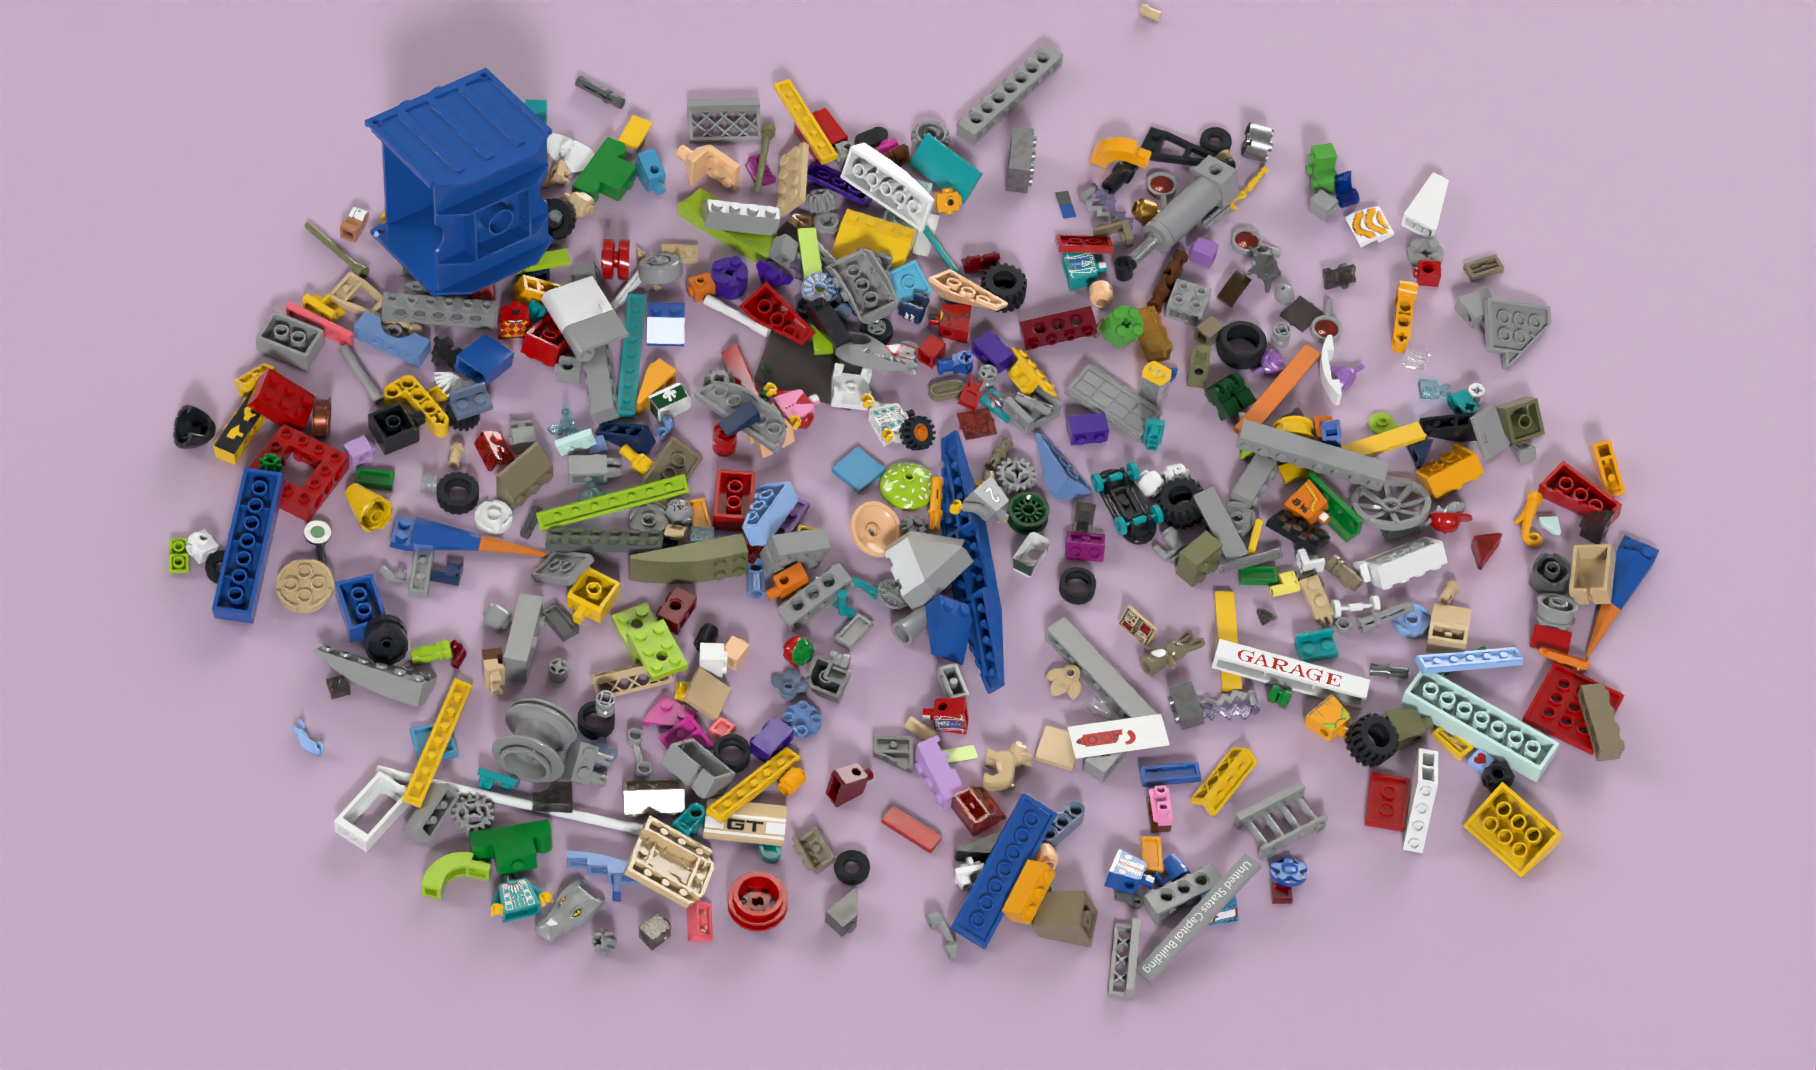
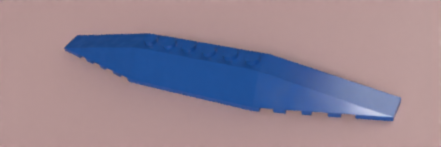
(978, 581)

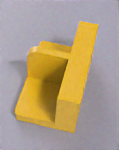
(635, 132)
(323, 307)

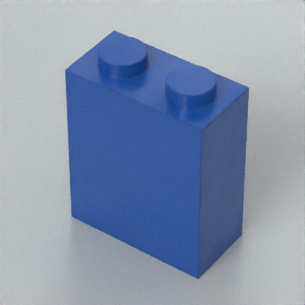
(484, 360)

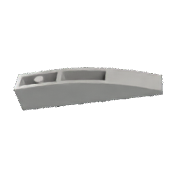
(384, 679)

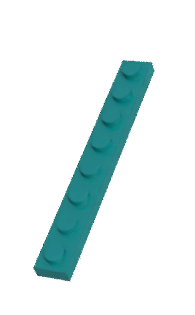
(631, 355)

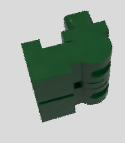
(1229, 395)

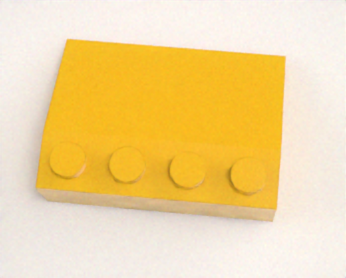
(874, 233)
(1513, 830)

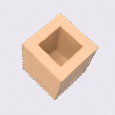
(737, 652)

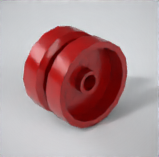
(615, 259)

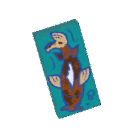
(994, 402)

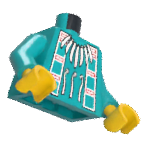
(518, 899)

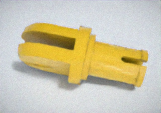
(639, 462)

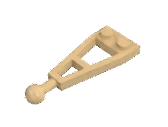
(350, 286)

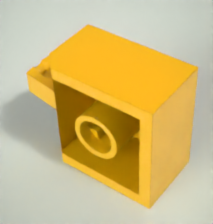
(593, 596)

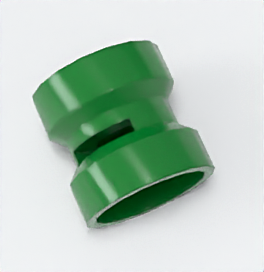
(1284, 696)

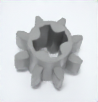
(604, 941)

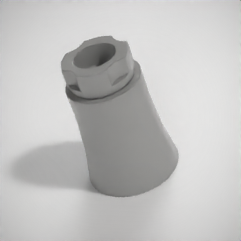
(910, 626)

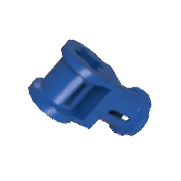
(956, 363)

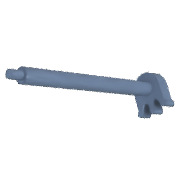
(842, 310)

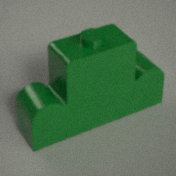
(607, 172)
(512, 845)

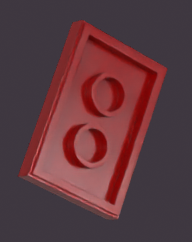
(1084, 244)
(1387, 802)

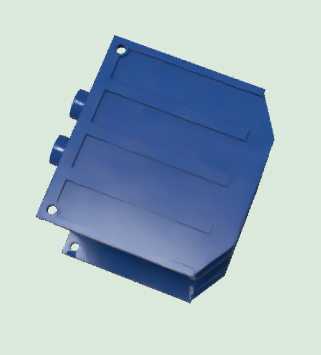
(463, 185)

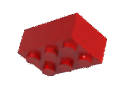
(281, 400)
(733, 498)

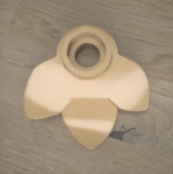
(1063, 683)

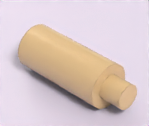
(921, 729)

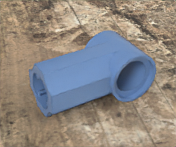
(756, 579)

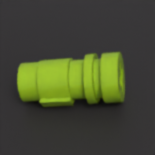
(431, 652)

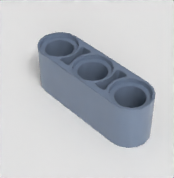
(1069, 820)

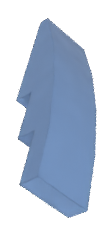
(599, 865)

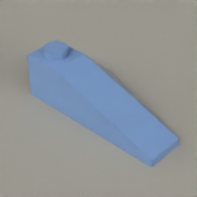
(1058, 472)

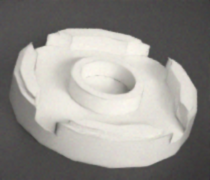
(493, 517)

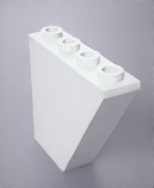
(1421, 800)

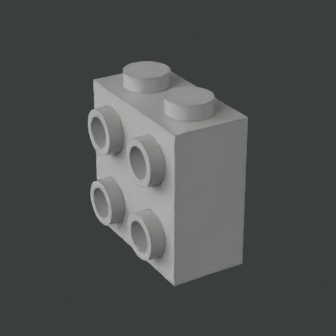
(1188, 302)

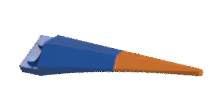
(429, 535)
(1631, 566)

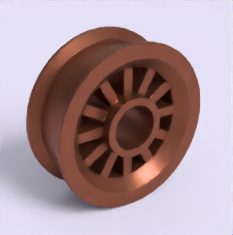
(321, 417)

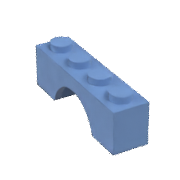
(412, 348)

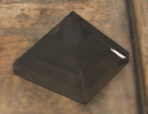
(1265, 616)

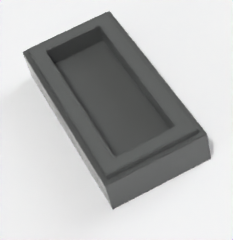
(560, 622)

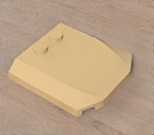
(670, 863)

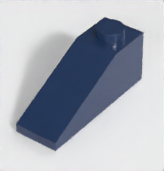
(621, 433)

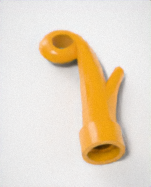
(1532, 503)

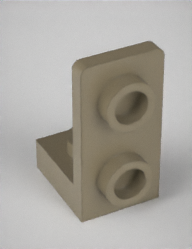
(1120, 226)

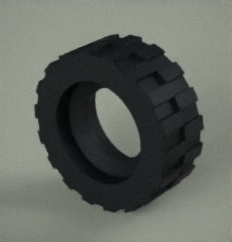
(569, 218)
(457, 479)

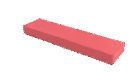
(330, 329)

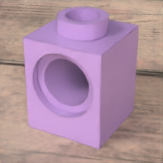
(359, 451)

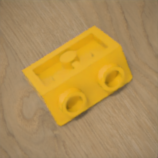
(247, 382)

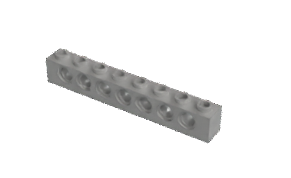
(1009, 94)

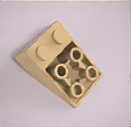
(1448, 629)

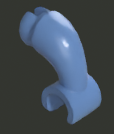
(668, 424)

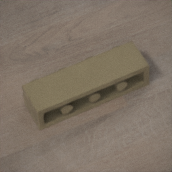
(1600, 722)

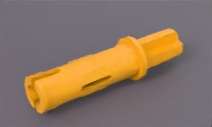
(935, 504)

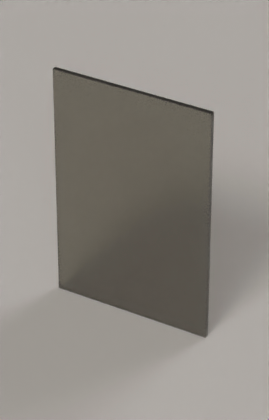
(798, 368)

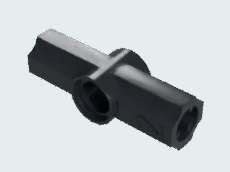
(1121, 173)

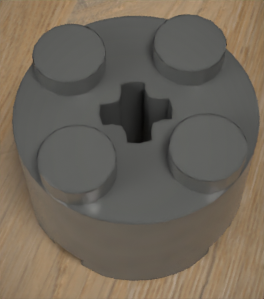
(1550, 573)

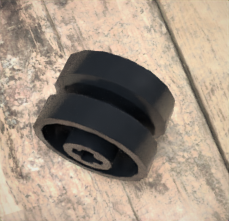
(386, 639)

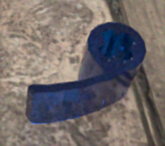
(1344, 192)

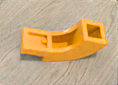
(1119, 150)

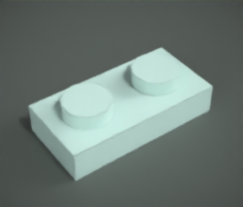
(575, 442)

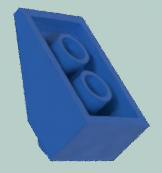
(948, 628)

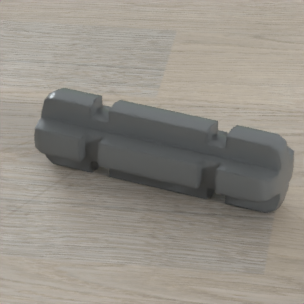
(530, 522)

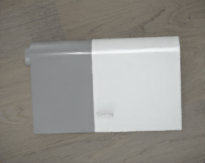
(583, 317)

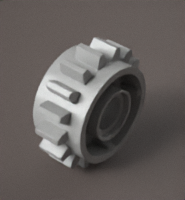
(934, 128)

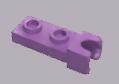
(794, 517)

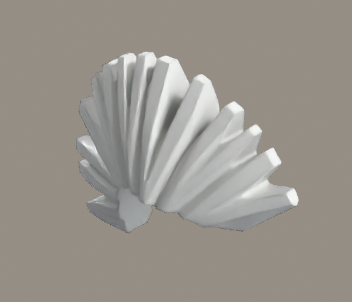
(450, 381)

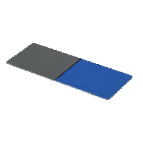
(1065, 204)

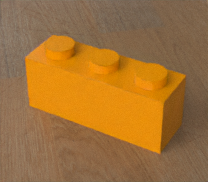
(1028, 892)

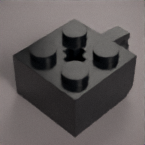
(395, 427)

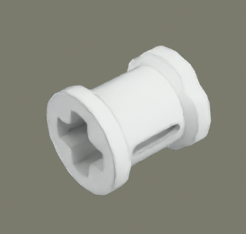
(1478, 395)

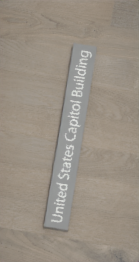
(1198, 918)

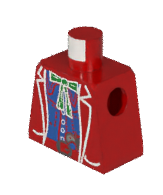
(948, 715)

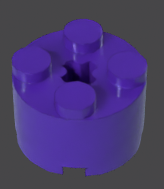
(730, 277)

